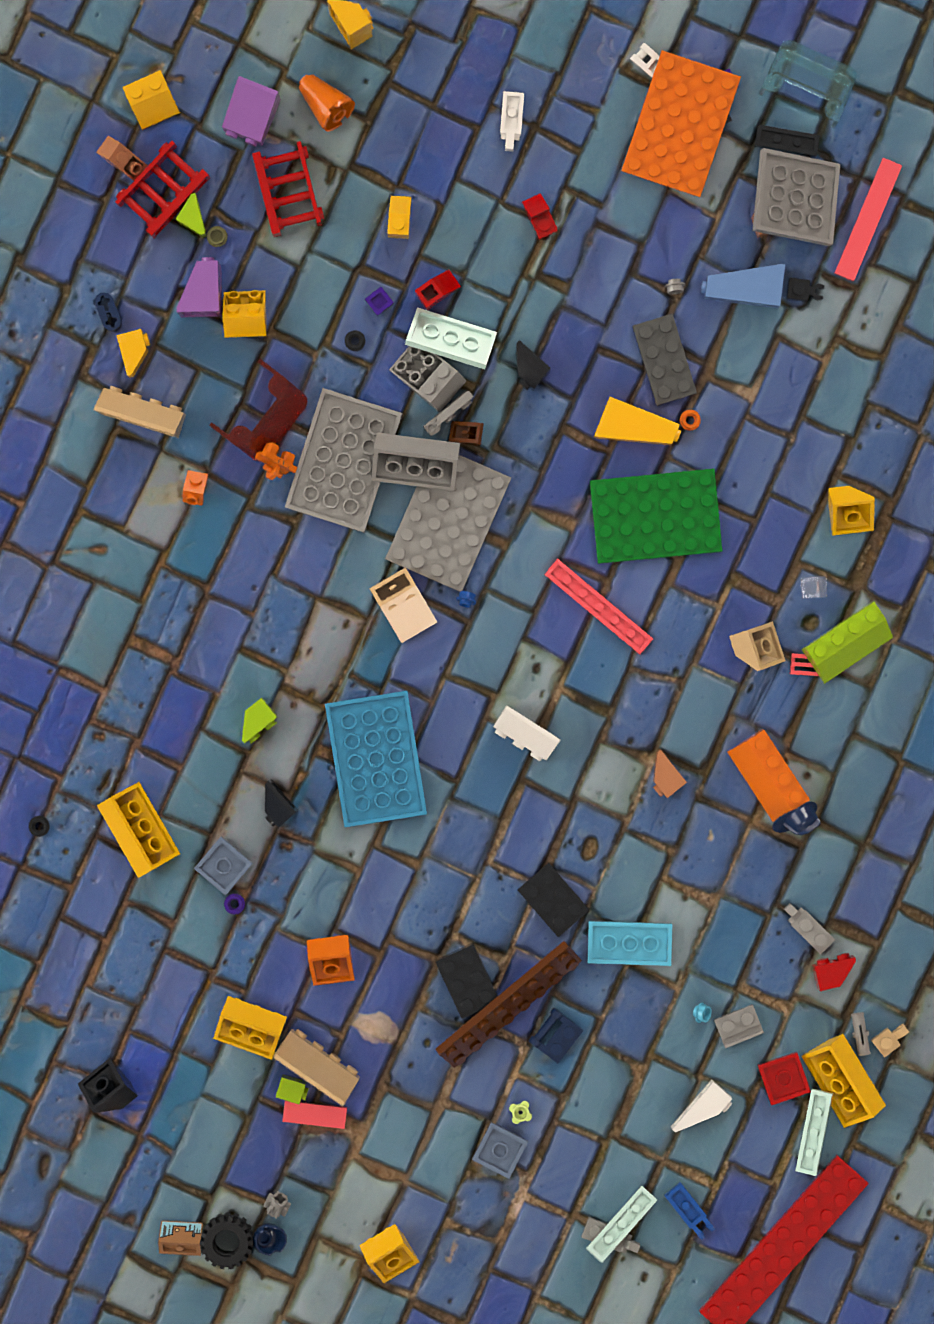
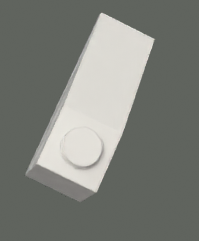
(705, 1106)

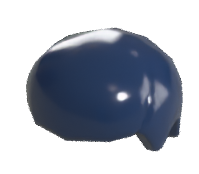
(269, 1239)

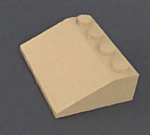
(317, 1066)

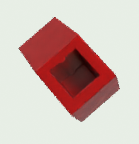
(437, 289)
(833, 972)

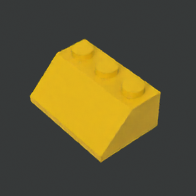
(351, 21)
(249, 1027)

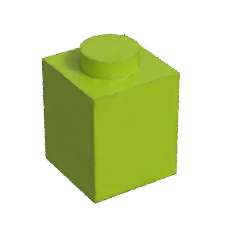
(292, 1089)

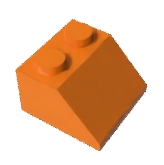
(330, 960)

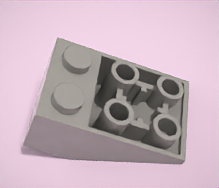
(428, 376)

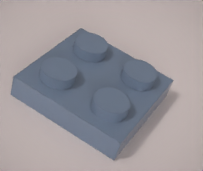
(223, 865)
(500, 1150)

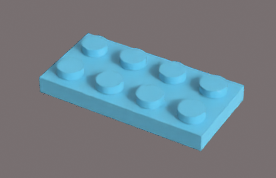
(629, 943)

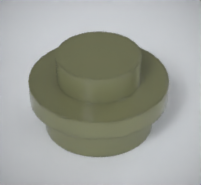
(217, 236)

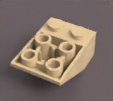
(403, 605)

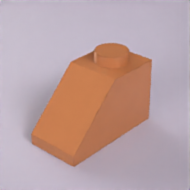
(666, 776)

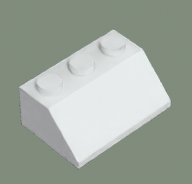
(525, 734)

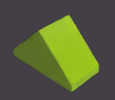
(191, 216)

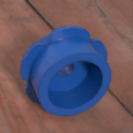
(466, 599)

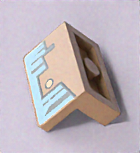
(180, 1238)

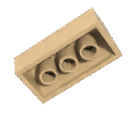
(140, 412)

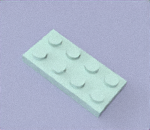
(451, 338)

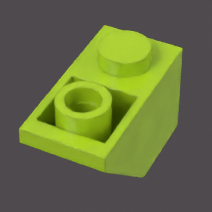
(256, 719)

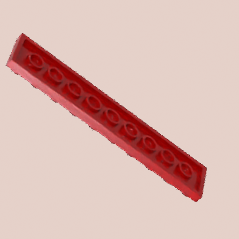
(785, 1244)

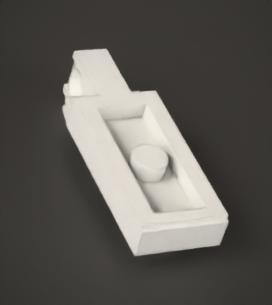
(511, 118)

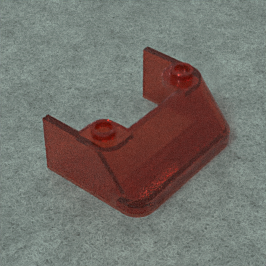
(276, 421)

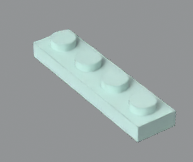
(814, 1132)
(621, 1224)

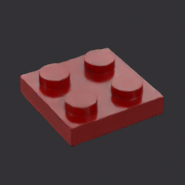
(784, 1078)

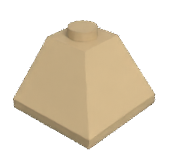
(758, 646)

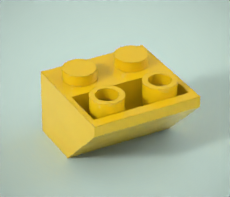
(244, 314)

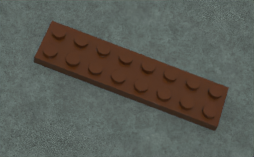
(509, 1004)

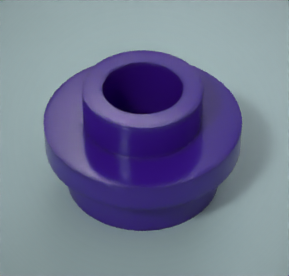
(227, 904)

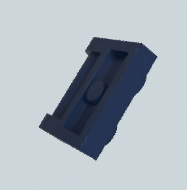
(562, 1038)

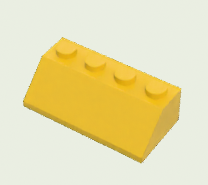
(138, 829)
(841, 1073)

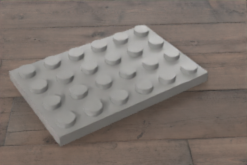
(338, 460)
(447, 527)

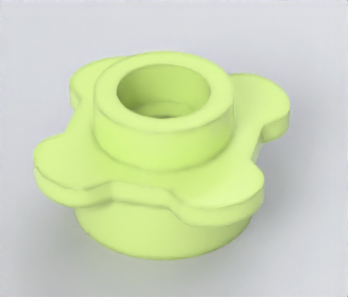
(515, 1108)

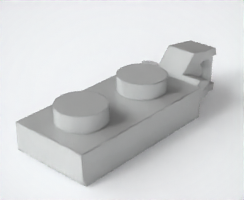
(447, 413)
(809, 929)
(594, 1227)

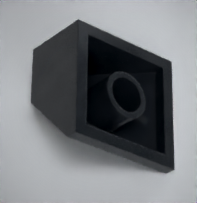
(530, 367)
(277, 805)
(107, 1088)

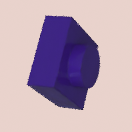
(379, 301)

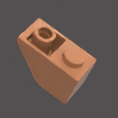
(121, 158)

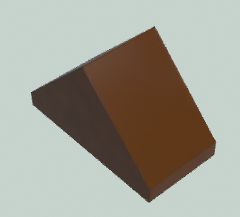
(466, 433)

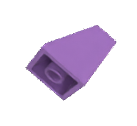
(250, 111)
(203, 291)

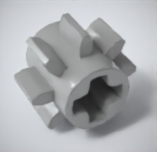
(277, 1204)

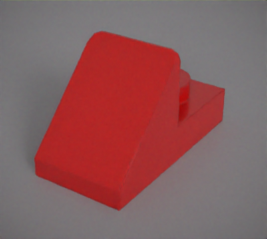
(540, 216)

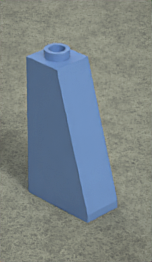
(749, 287)

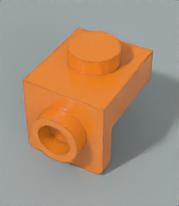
(194, 487)

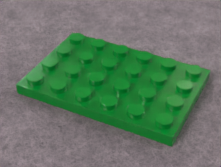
(656, 516)

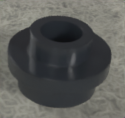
(352, 334)
(32, 826)

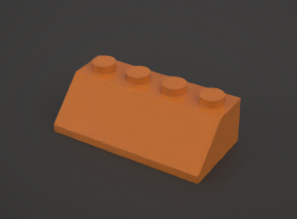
(768, 775)

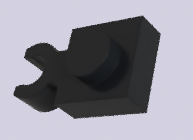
(800, 290)

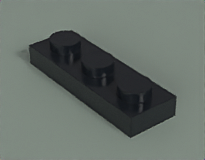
(787, 140)

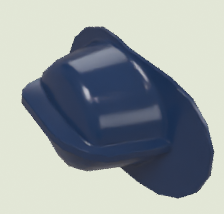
(798, 821)

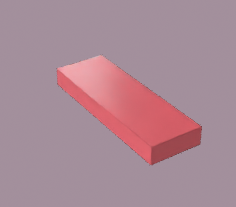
(315, 1114)

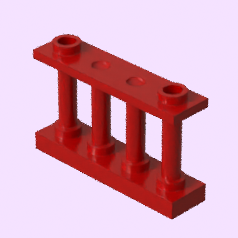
(273, 203)
(168, 209)

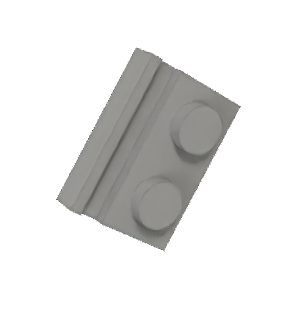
(738, 1026)

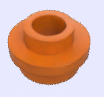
(690, 413)

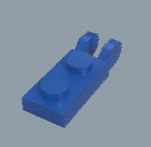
(688, 1209)

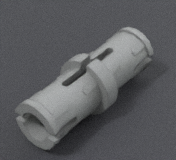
(862, 1045)

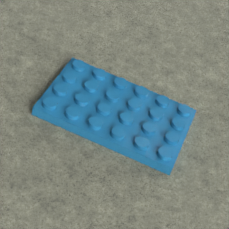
(376, 759)

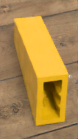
(632, 424)

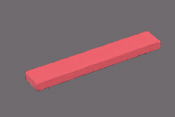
(868, 219)
(598, 606)

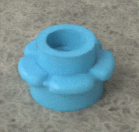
(702, 1013)

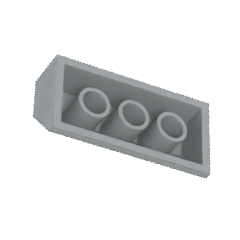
(415, 461)

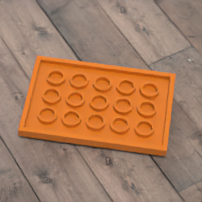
(680, 123)

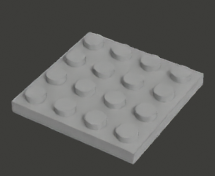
(796, 197)

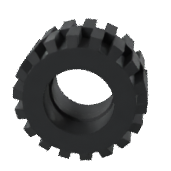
(219, 1256)

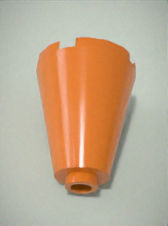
(326, 102)

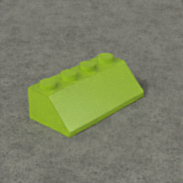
(848, 642)

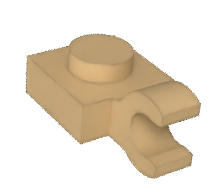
(888, 1041)

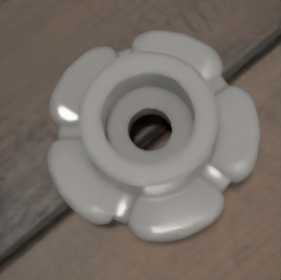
(675, 286)

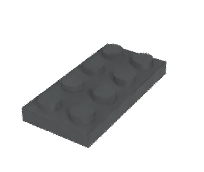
(664, 359)

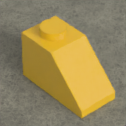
(399, 217)
(133, 350)

